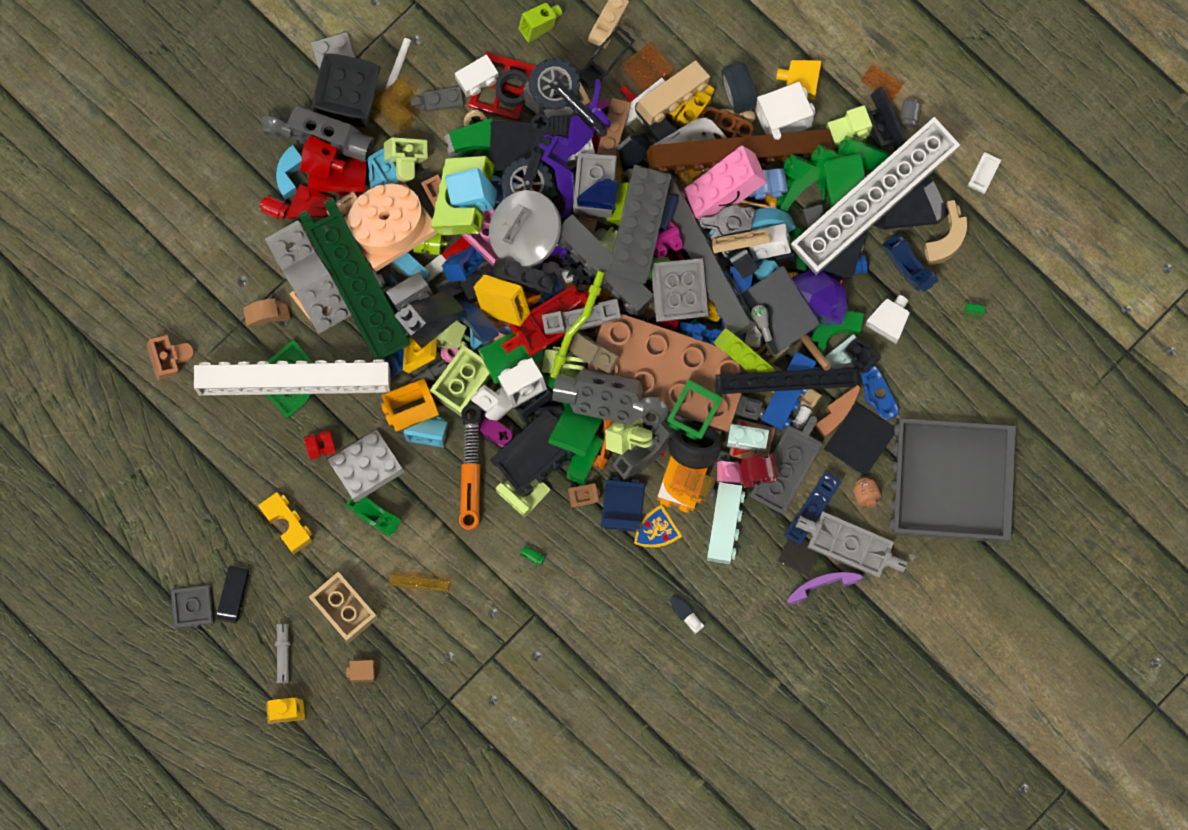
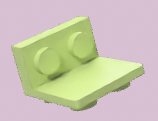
(525, 504)

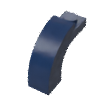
(908, 264)

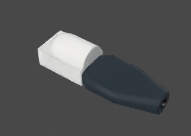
(686, 613)

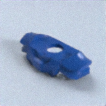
(886, 406)

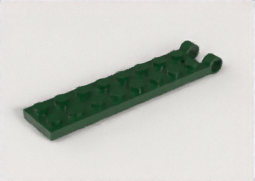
(356, 282)

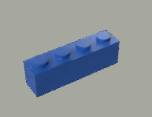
(785, 402)

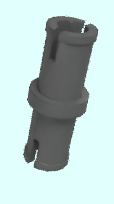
(432, 372)

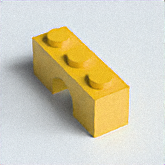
(276, 508)

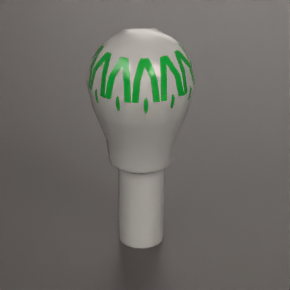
(760, 316)

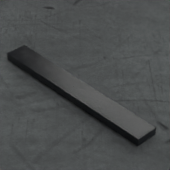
(786, 380)

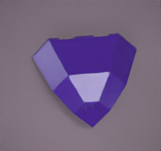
(823, 295)

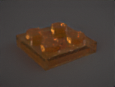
(647, 67)

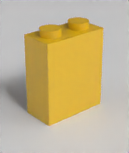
(502, 300)

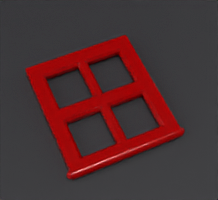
(508, 63)

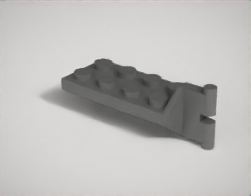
(793, 459)

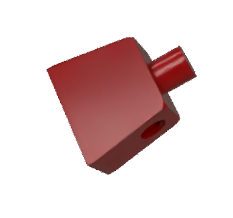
(320, 158)

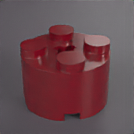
(757, 469)

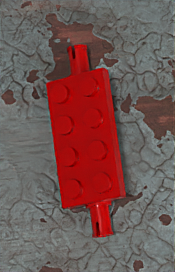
(532, 333)

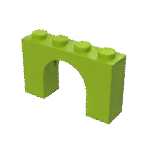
(459, 220)

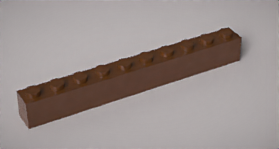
(708, 153)

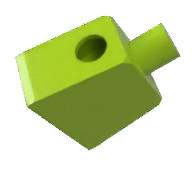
(538, 21)

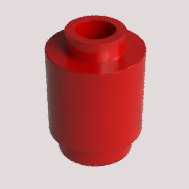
(274, 207)

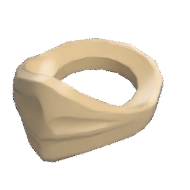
(472, 113)

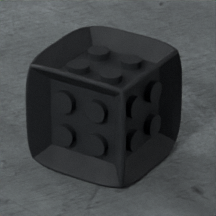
(346, 89)

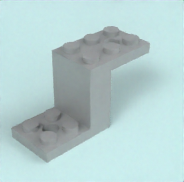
(308, 277)

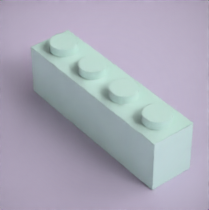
(724, 523)

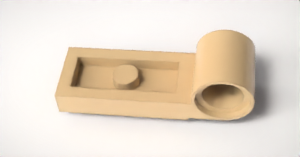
(607, 21)

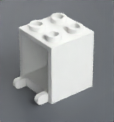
(785, 111)

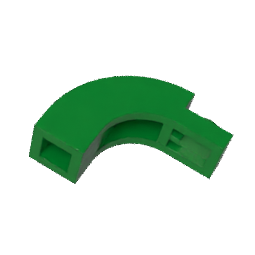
(851, 325)

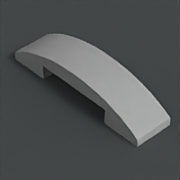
(600, 314)

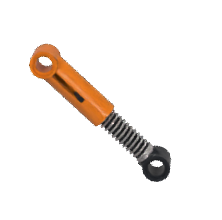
(470, 469)

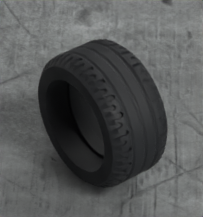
(691, 456)

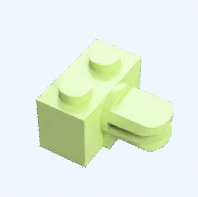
(405, 154)
(453, 336)
(572, 365)
(624, 436)

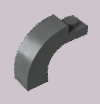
(639, 458)

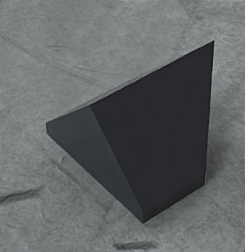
(633, 150)

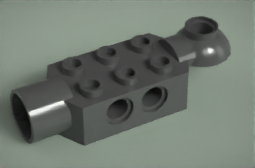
(332, 131)
(609, 398)

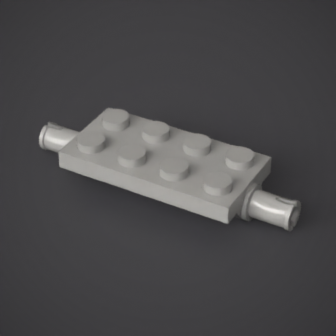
(850, 544)

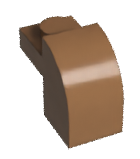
(266, 310)

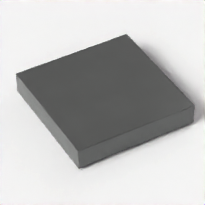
(192, 606)

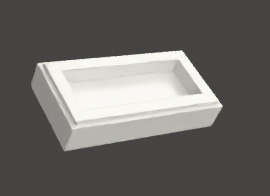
(984, 173)

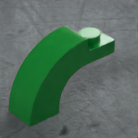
(374, 516)

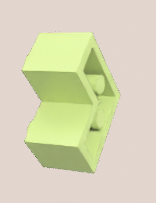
(854, 124)

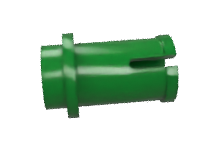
(532, 556)

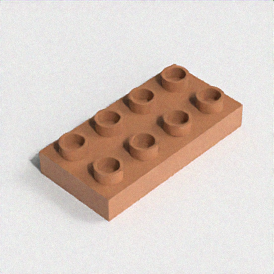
(664, 364)

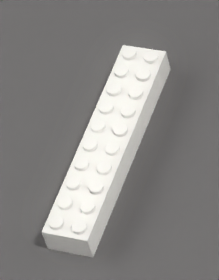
(875, 195)
(292, 378)

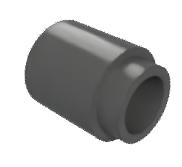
(910, 113)

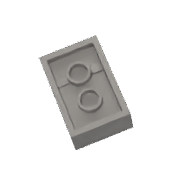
(589, 171)

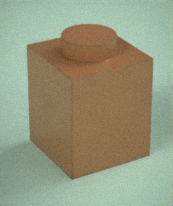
(361, 671)

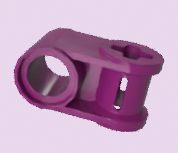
(494, 430)

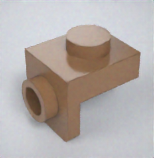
(583, 495)

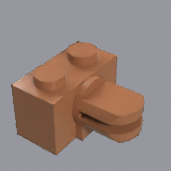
(165, 357)

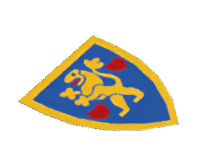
(657, 529)

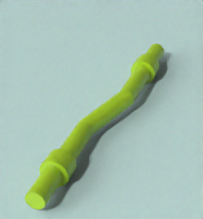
(594, 290)

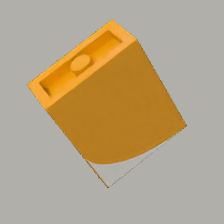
(665, 493)

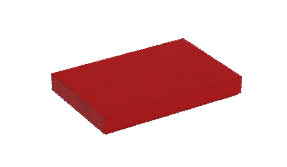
(350, 180)

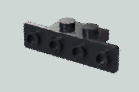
(884, 122)

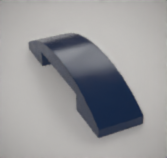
(479, 323)
(813, 506)

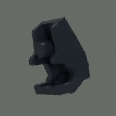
(861, 355)

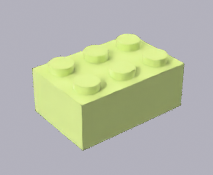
(460, 380)

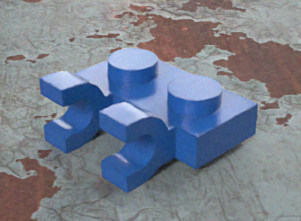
(700, 332)

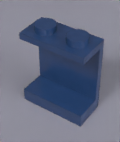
(622, 505)

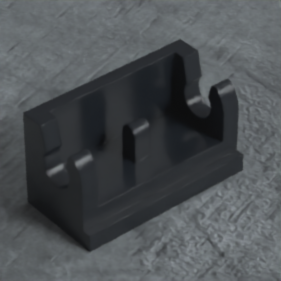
(531, 406)

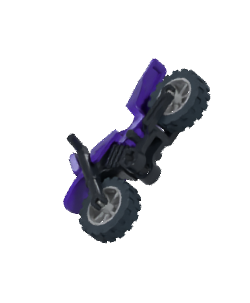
(549, 141)

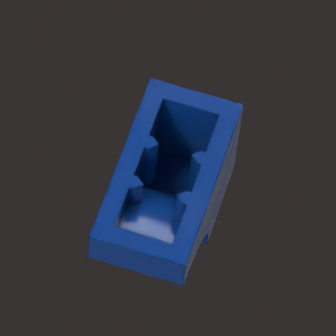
(462, 265)

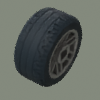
(739, 87)

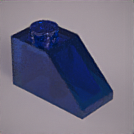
(600, 195)

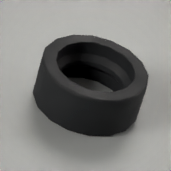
(510, 74)

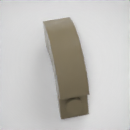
(587, 349)

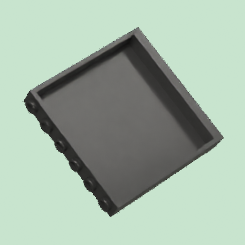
(953, 480)

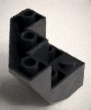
(917, 208)

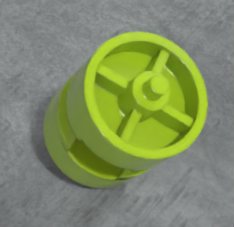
(433, 245)

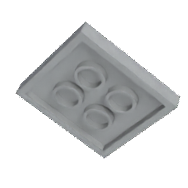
(679, 289)
(365, 466)

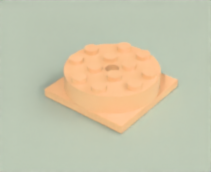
(388, 223)

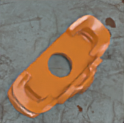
(604, 457)

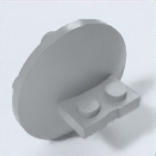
(525, 228)

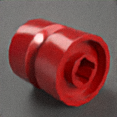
(313, 446)

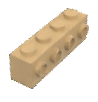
(672, 93)

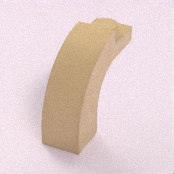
(944, 249)

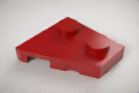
(307, 200)

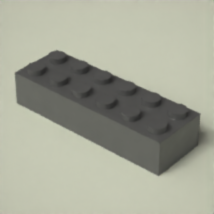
(639, 224)
(595, 258)

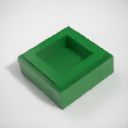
(974, 310)

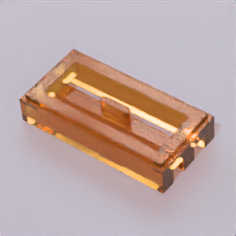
(886, 77)

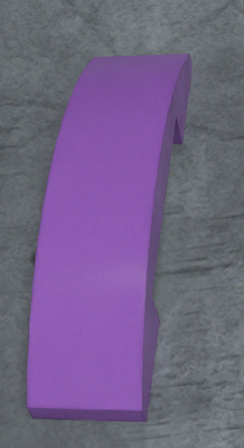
(845, 578)

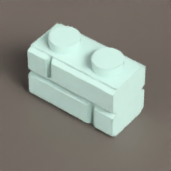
(748, 438)

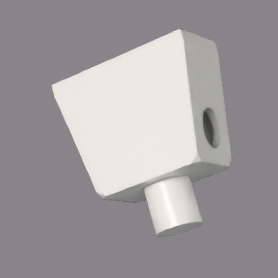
(889, 318)

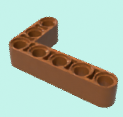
(737, 123)

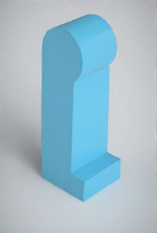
(410, 266)

